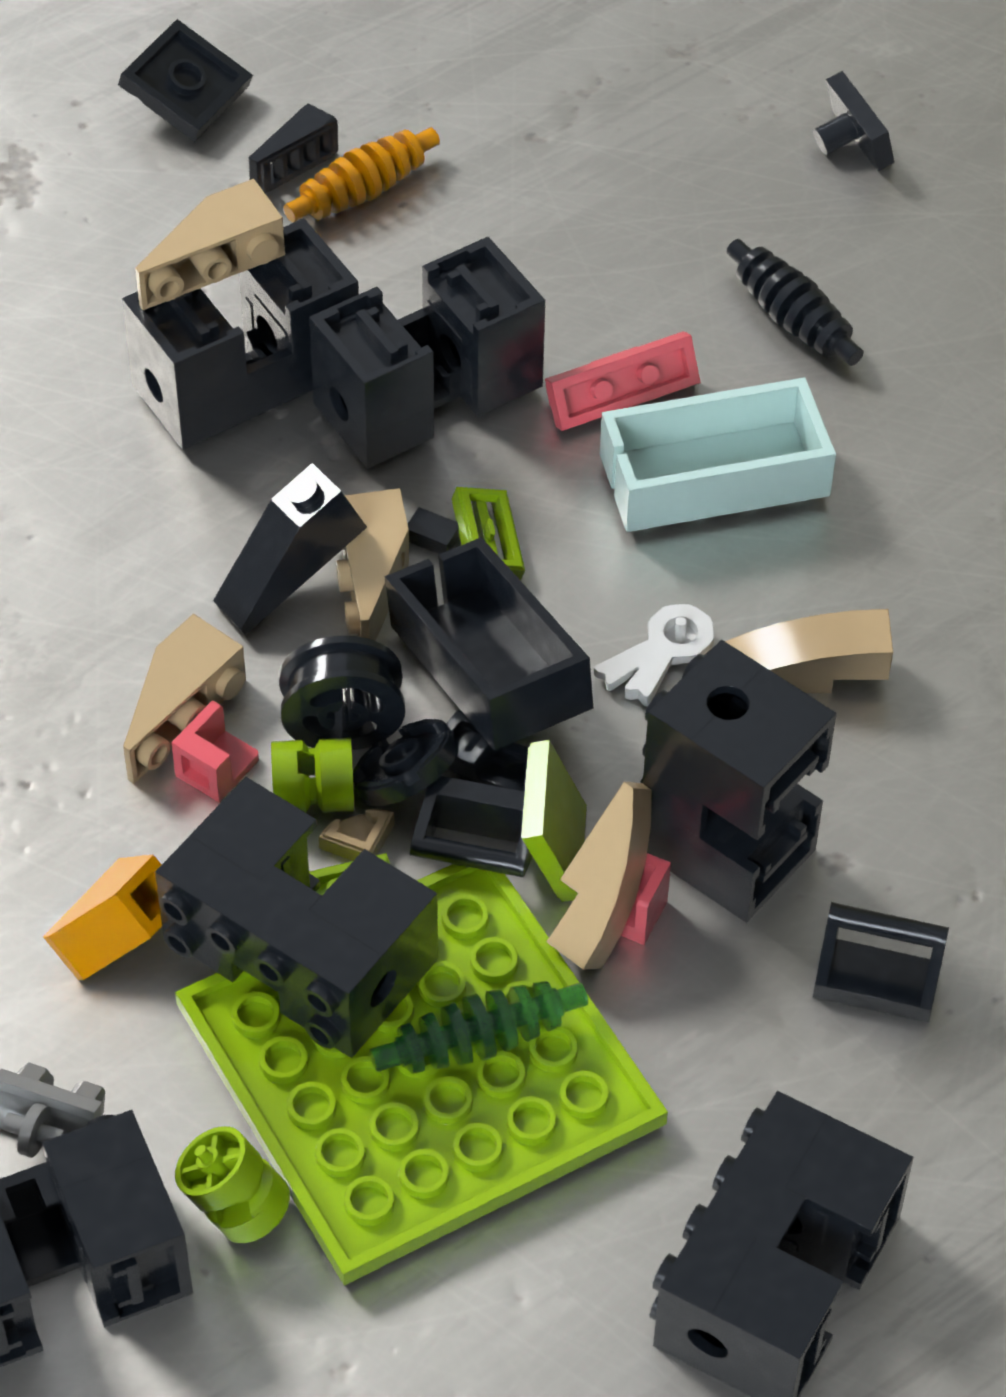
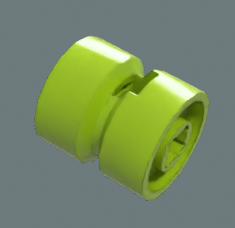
(330, 764)

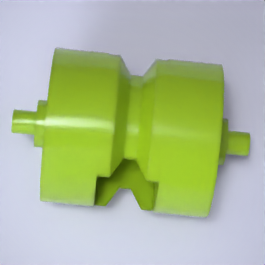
(232, 1184)

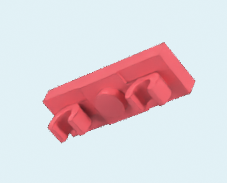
(622, 380)

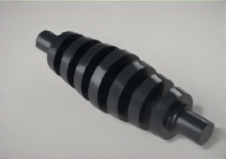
(794, 302)

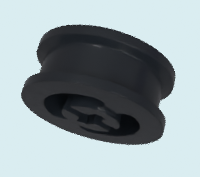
(342, 691)

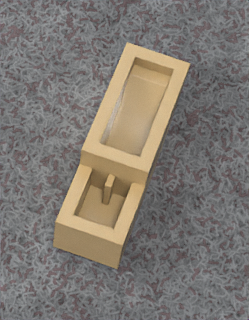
(823, 648)
(606, 879)

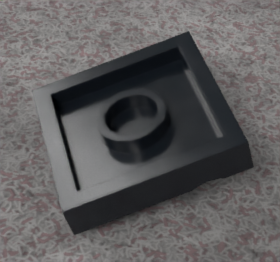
(185, 80)

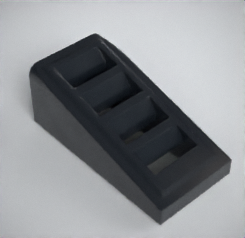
(295, 148)

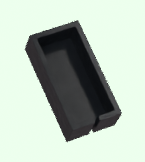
(490, 644)

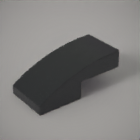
(483, 764)

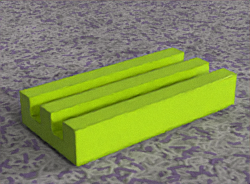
(504, 520)

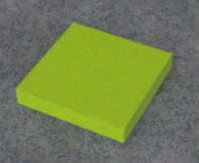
(552, 816)

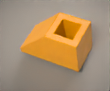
(110, 917)

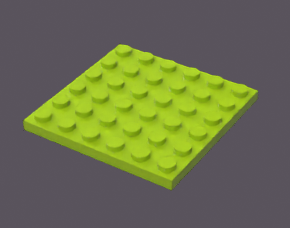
(414, 1156)

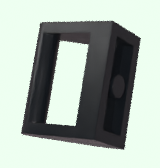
(472, 810)
(877, 976)

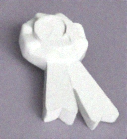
(674, 638)

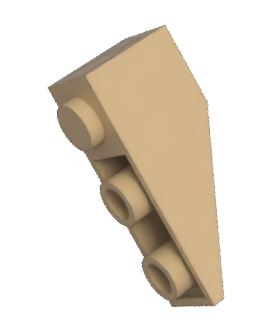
(213, 242)
(370, 557)
(184, 676)

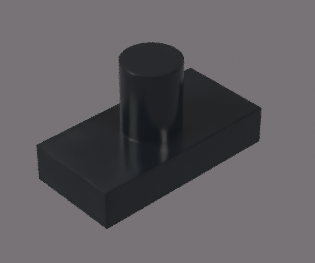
(853, 122)

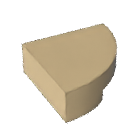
(357, 833)

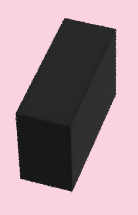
(432, 531)

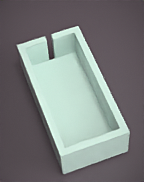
(716, 454)

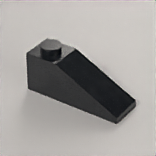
(289, 544)

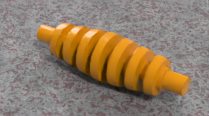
(361, 174)

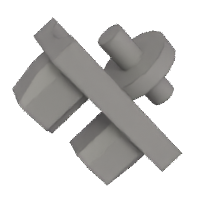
(43, 1111)

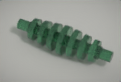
(479, 1027)

